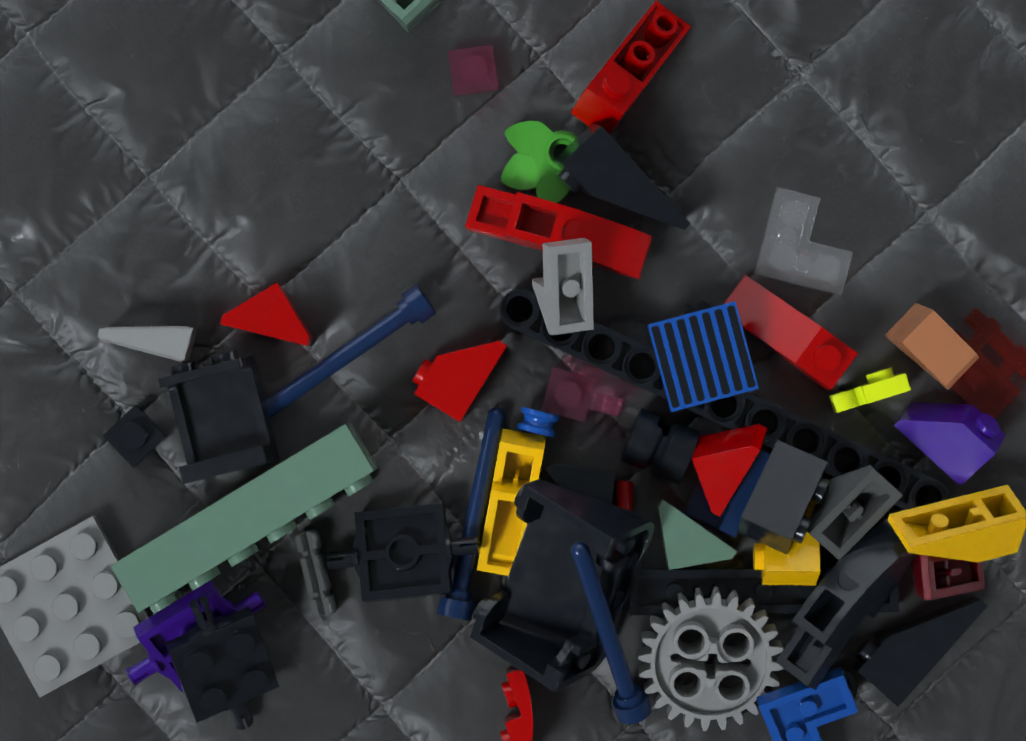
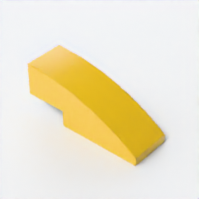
(516, 464)

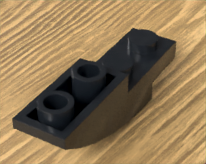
(841, 600)

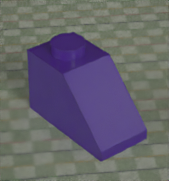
(952, 436)

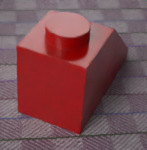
(457, 377)

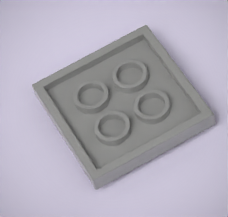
(66, 607)

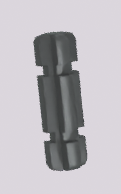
(316, 573)

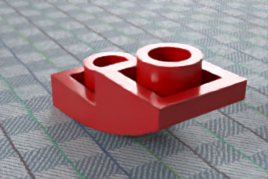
(518, 694)

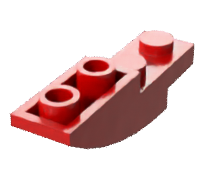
(538, 221)

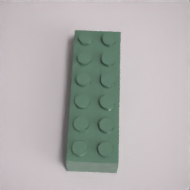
(243, 517)

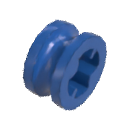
(538, 422)

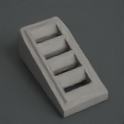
(163, 341)

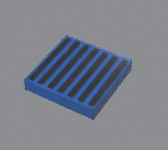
(702, 356)

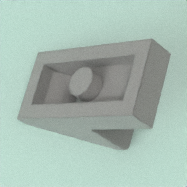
(566, 286)

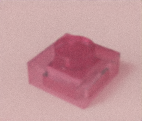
(473, 70)

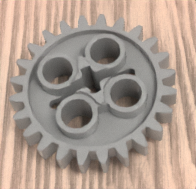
(705, 696)

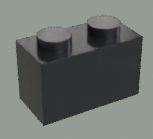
(783, 497)

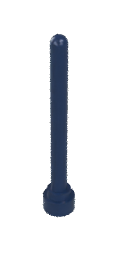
(410, 309)
(459, 603)
(630, 700)

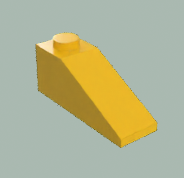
(964, 527)

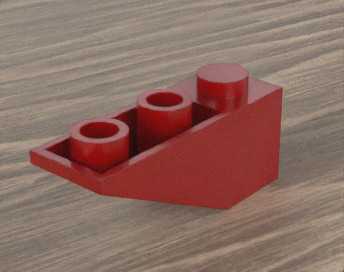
(630, 68)

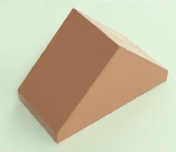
(932, 344)

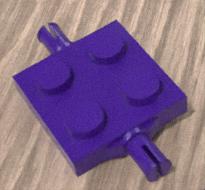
(176, 621)

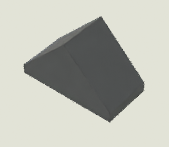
(851, 509)

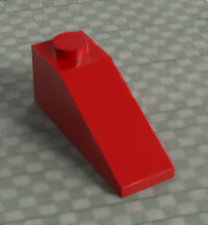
(791, 334)

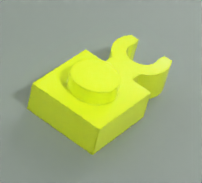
(879, 386)

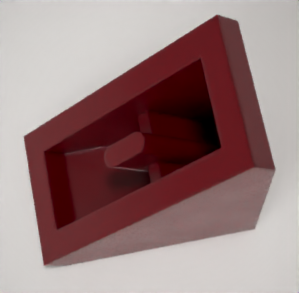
(945, 577)

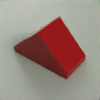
(269, 315)
(724, 460)

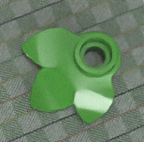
(533, 162)

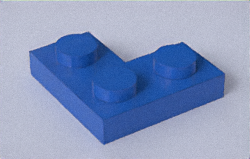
(798, 710)

